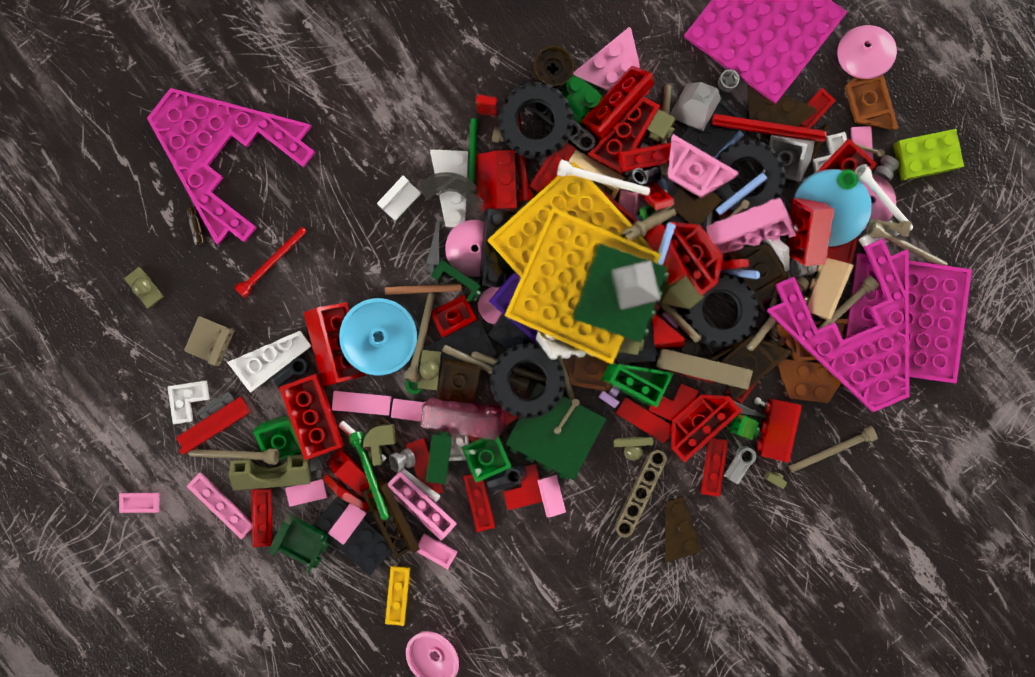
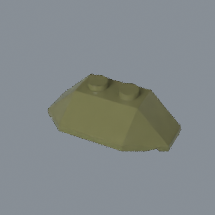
(680, 294)

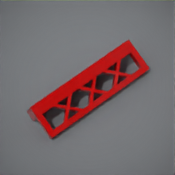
(213, 425)

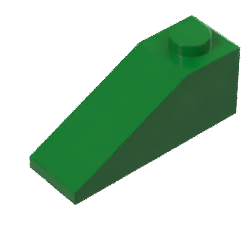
(744, 427)

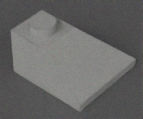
(696, 105)
(794, 154)
(635, 285)

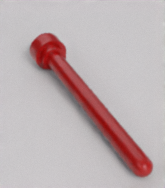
(524, 193)
(245, 287)

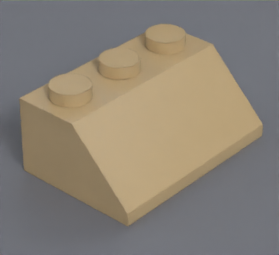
(589, 164)
(827, 288)

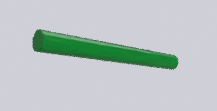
(472, 149)

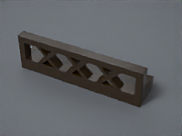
(397, 517)

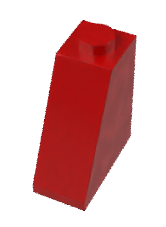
(349, 471)

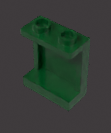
(444, 268)
(300, 542)

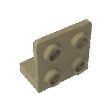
(209, 341)

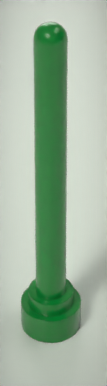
(357, 439)

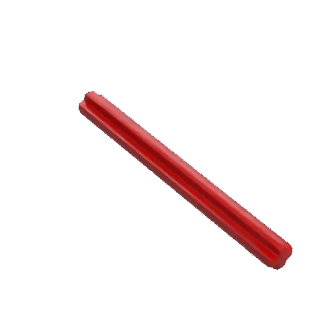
(768, 128)

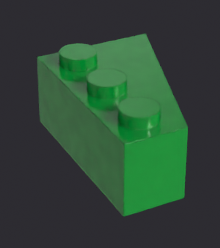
(641, 383)

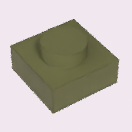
(775, 478)

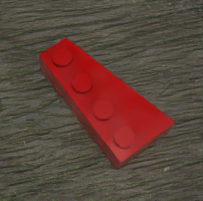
(625, 135)

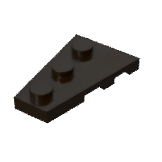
(679, 531)

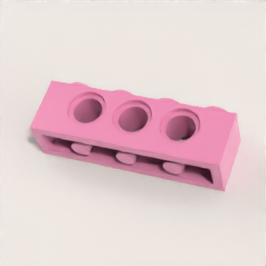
(421, 506)

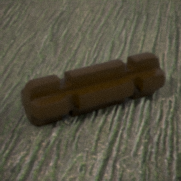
(195, 225)

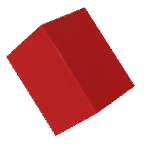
(453, 316)
(665, 336)

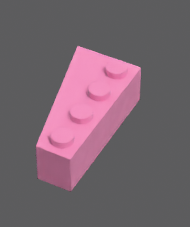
(752, 227)

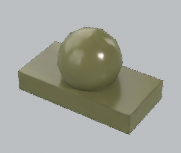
(143, 287)
(429, 370)
(633, 446)

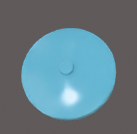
(850, 206)
(378, 336)

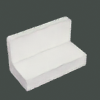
(399, 198)

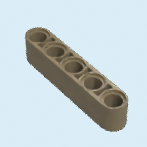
(704, 368)
(640, 503)

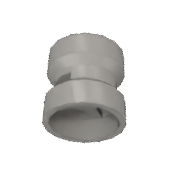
(730, 77)
(887, 167)
(799, 270)
(401, 460)

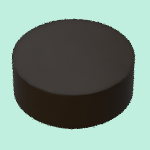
(691, 347)

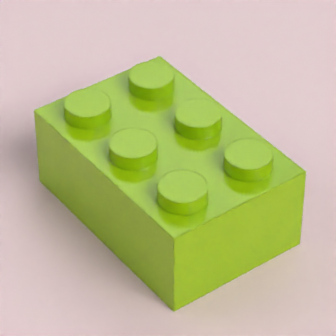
(928, 154)

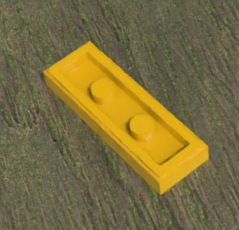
(397, 595)

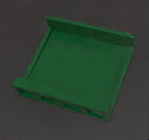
(599, 300)
(560, 451)

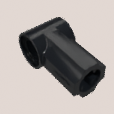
(644, 176)
(290, 372)
(506, 478)

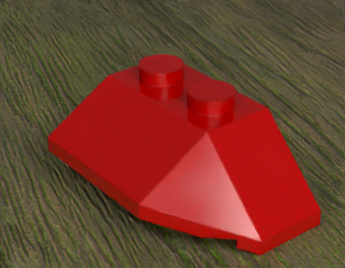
(698, 255)
(700, 423)

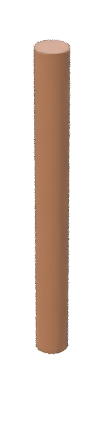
(423, 289)

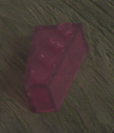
(464, 418)

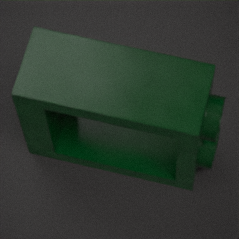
(439, 457)

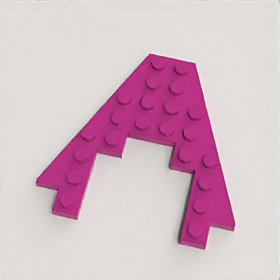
(195, 132)
(872, 361)

